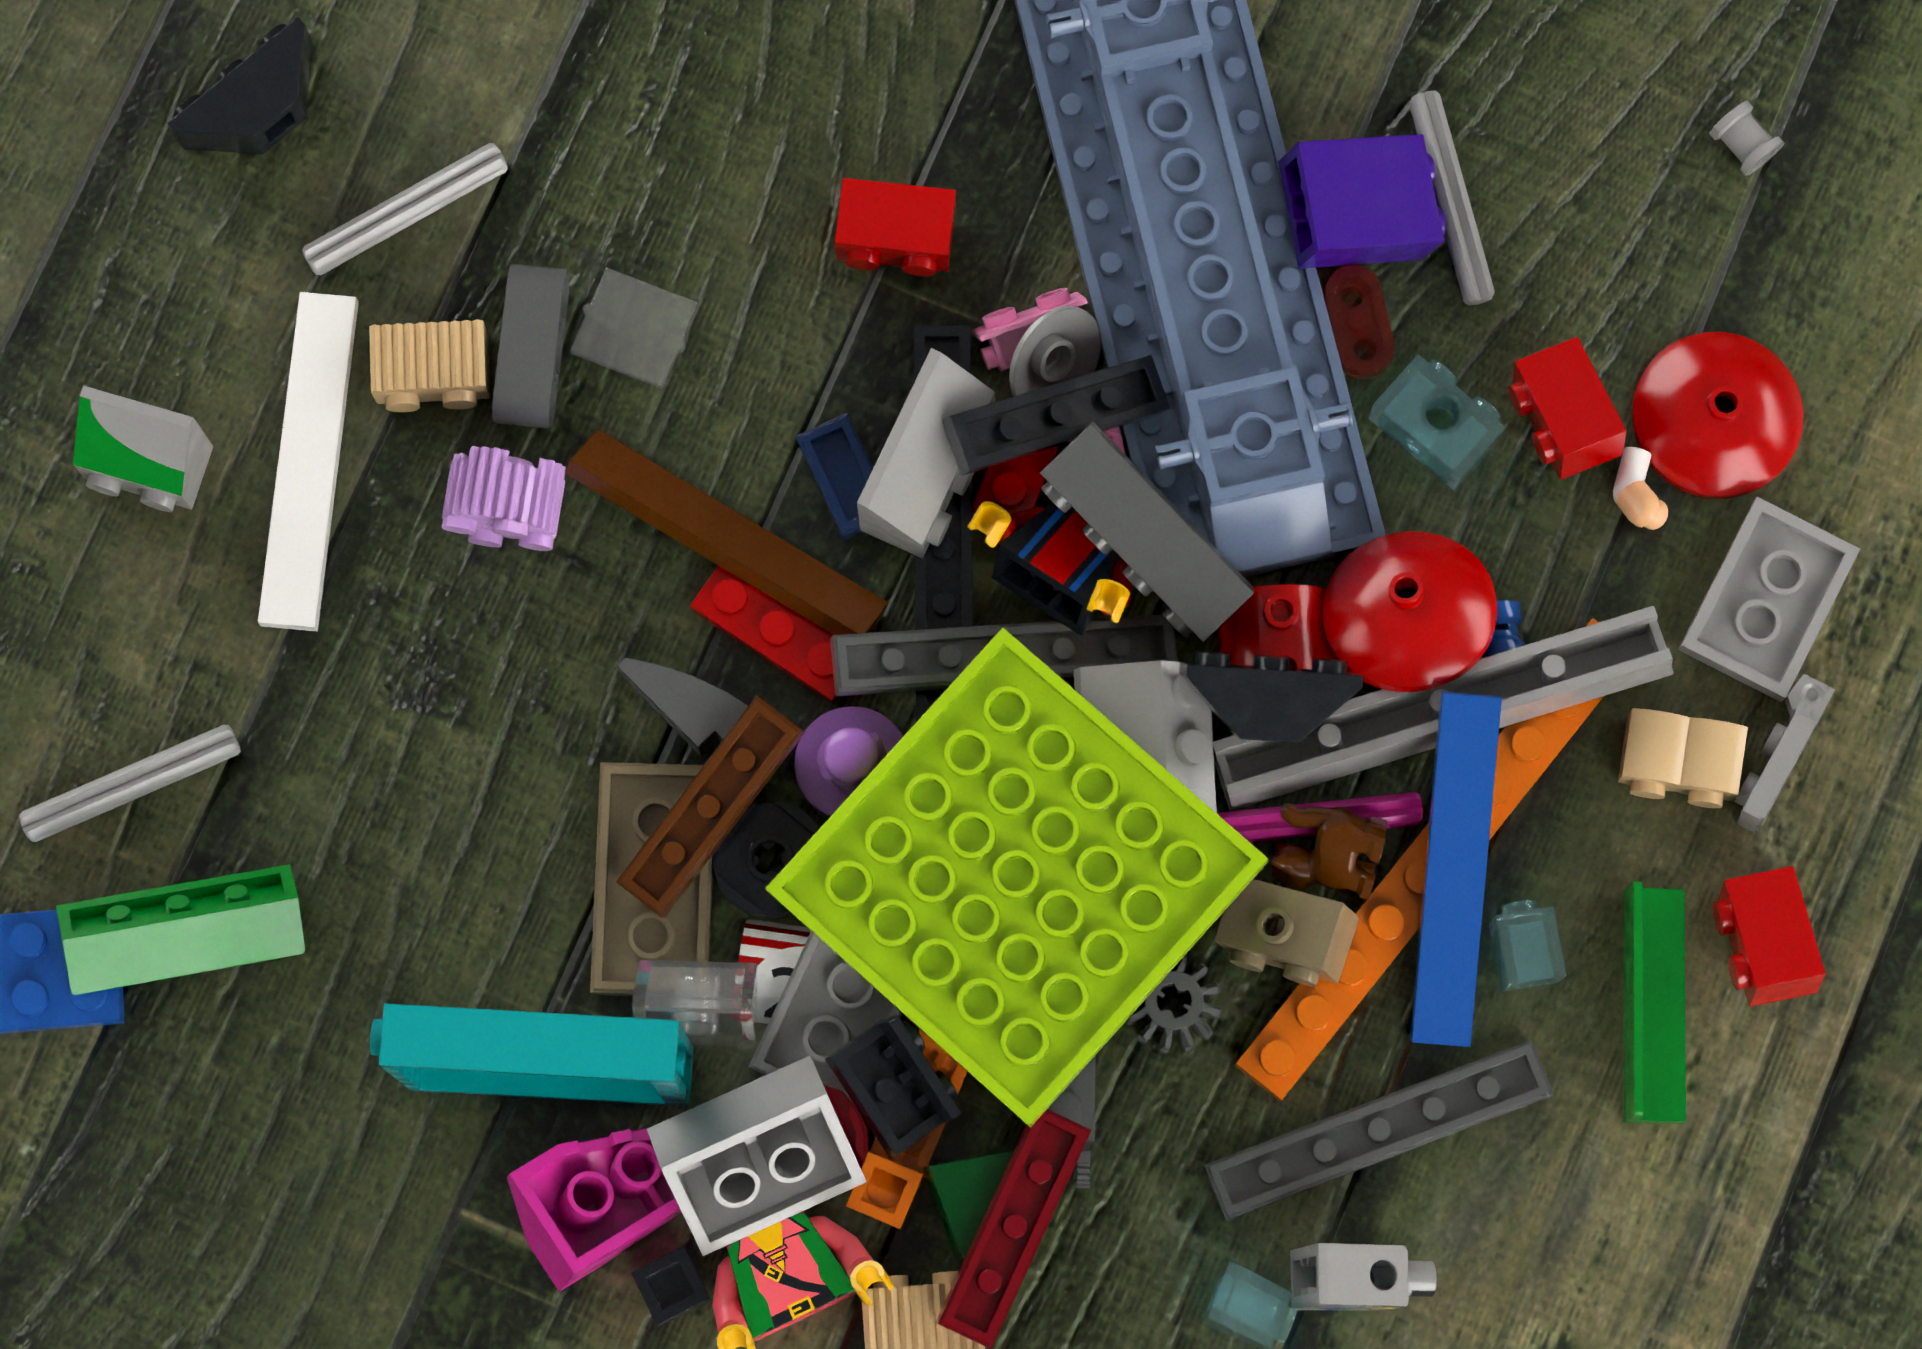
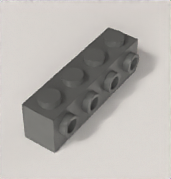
(1147, 532)

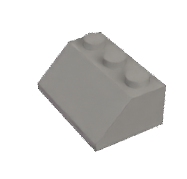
(917, 465)
(1159, 715)
(755, 1155)

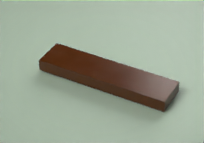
(710, 806)

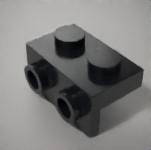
(894, 1084)

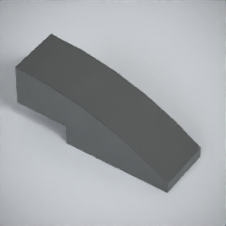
(688, 704)

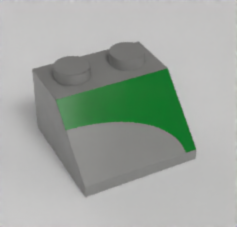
(139, 450)

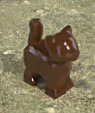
(1338, 842)

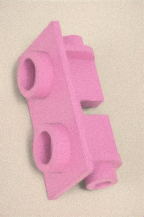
(1006, 327)

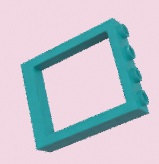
(535, 1054)

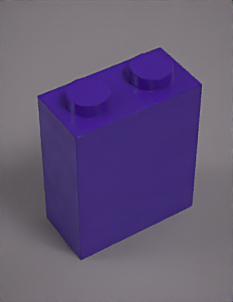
(1361, 201)

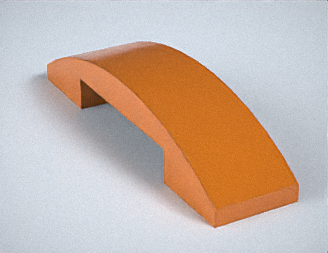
(895, 1180)

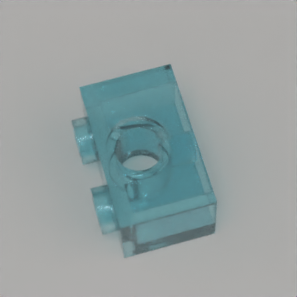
(1447, 452)

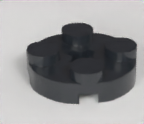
(736, 862)

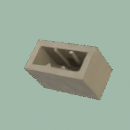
(1287, 931)

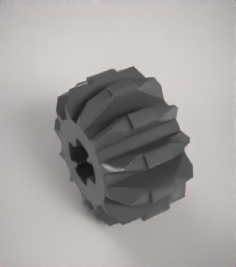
(1164, 1021)

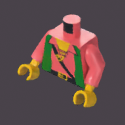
(788, 1276)

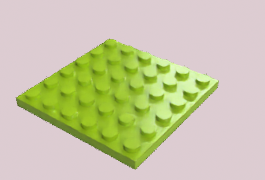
(1017, 876)

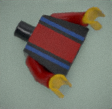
(1054, 563)

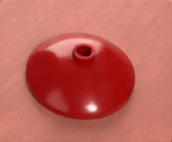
(1695, 442)
(1415, 639)

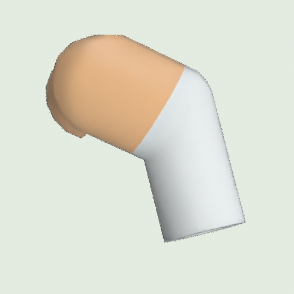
(1634, 495)

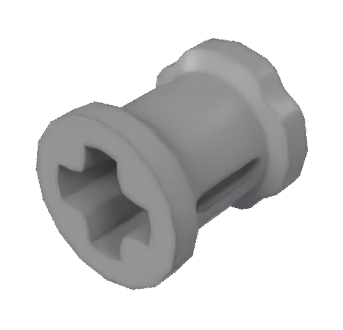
(1746, 138)

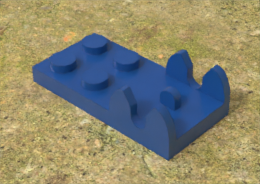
(36, 980)

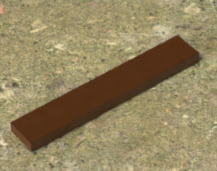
(725, 537)

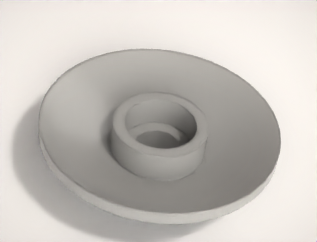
(1055, 349)

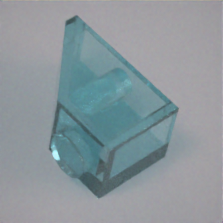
(1249, 1308)

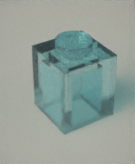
(1526, 946)

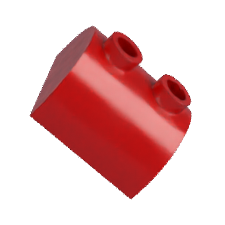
(1278, 623)

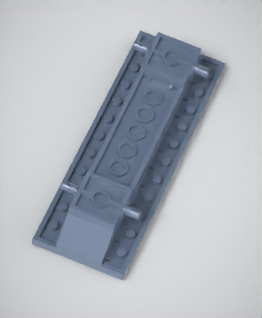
(1193, 260)

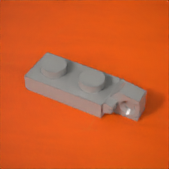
(1784, 746)

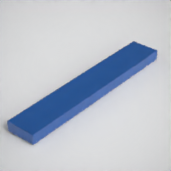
(1455, 869)

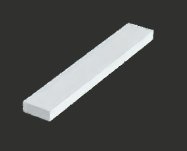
(308, 462)

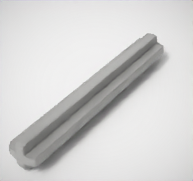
(1453, 199)
(405, 209)
(129, 783)

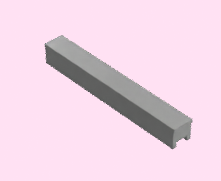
(1402, 724)

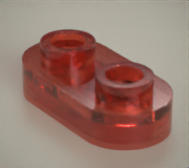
(1359, 324)

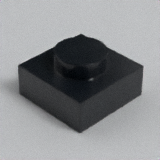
(671, 1286)

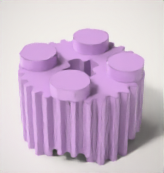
(502, 498)

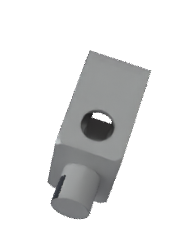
(1339, 1277)

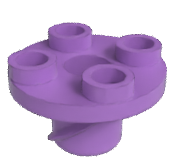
(840, 754)

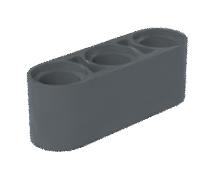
(530, 346)

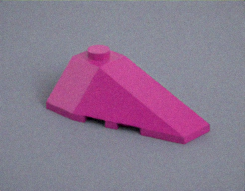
(591, 1202)

